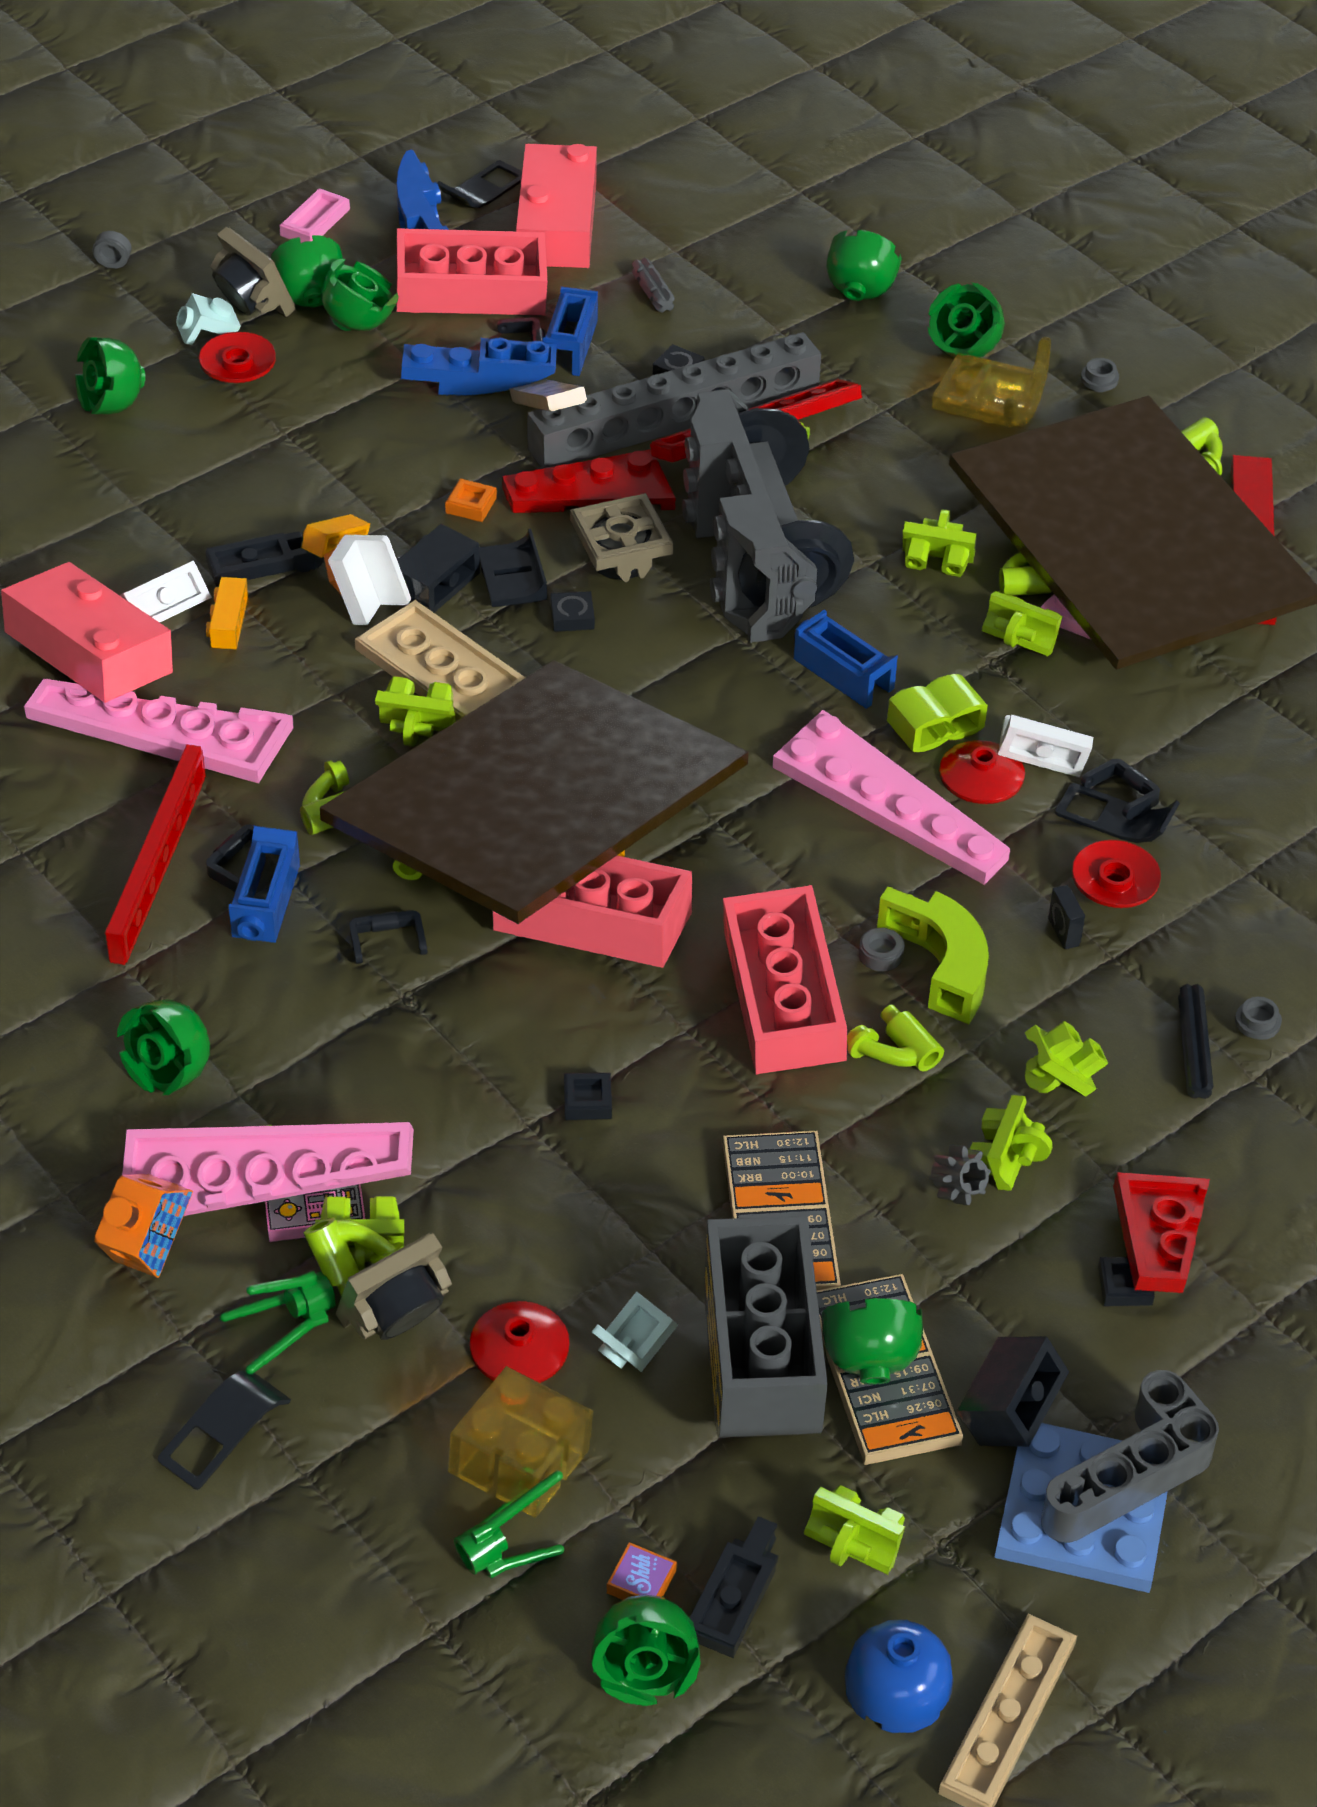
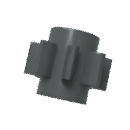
(959, 1174)

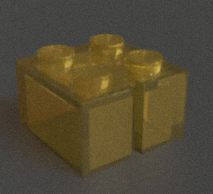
(525, 1428)

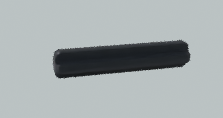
(1195, 1041)

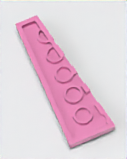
(230, 741)
(868, 783)
(268, 1162)

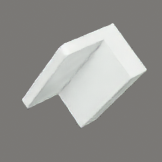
(367, 575)
(170, 593)
(1044, 745)

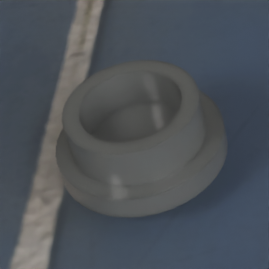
(1100, 375)
(1258, 1018)

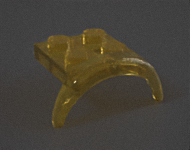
(993, 389)

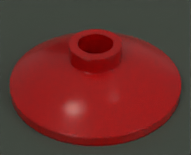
(237, 357)
(979, 774)
(1116, 873)
(535, 1355)

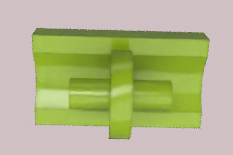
(940, 540)
(1022, 623)
(413, 713)
(1063, 1059)
(1014, 1144)
(383, 1220)
(855, 1530)

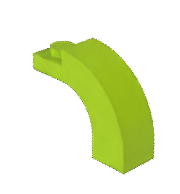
(952, 938)

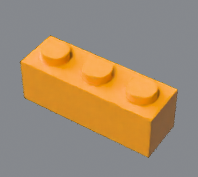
(325, 535)
(227, 613)

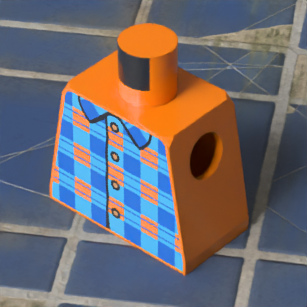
(142, 1221)

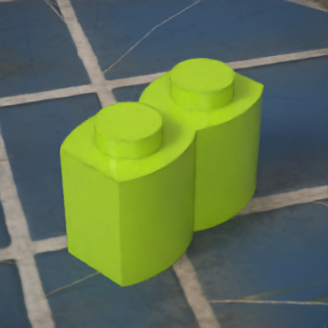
(937, 712)

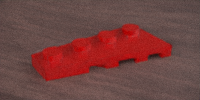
(589, 484)

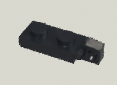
(736, 1589)

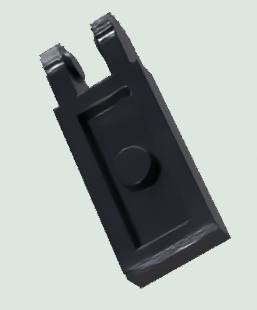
(261, 557)

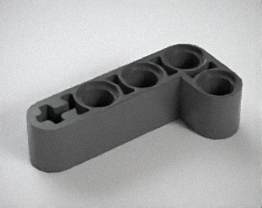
(1081, 1504)

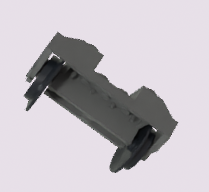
(736, 490)

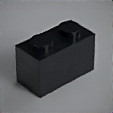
(439, 566)
(1013, 1391)

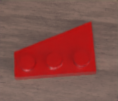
(1159, 1227)

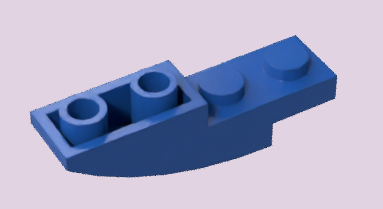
(417, 195)
(492, 369)

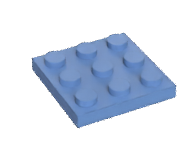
(1115, 1554)

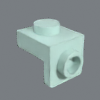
(206, 314)
(635, 1333)

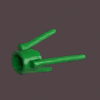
(304, 1296)
(484, 1543)

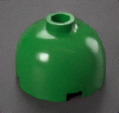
(862, 264)
(305, 267)
(357, 296)
(966, 320)
(109, 376)
(163, 1045)
(873, 1338)
(645, 1650)

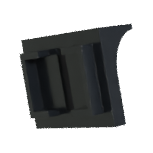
(513, 572)

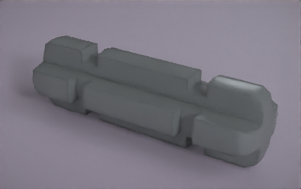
(653, 285)

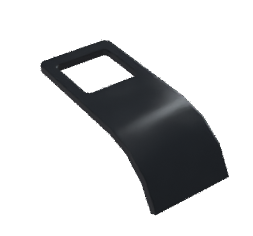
(478, 191)
(1139, 829)
(226, 1418)

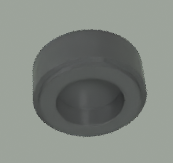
(111, 249)
(881, 949)

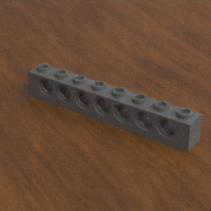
(669, 400)

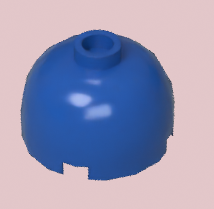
(899, 1676)

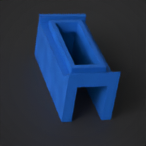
(579, 307)
(843, 659)
(262, 918)

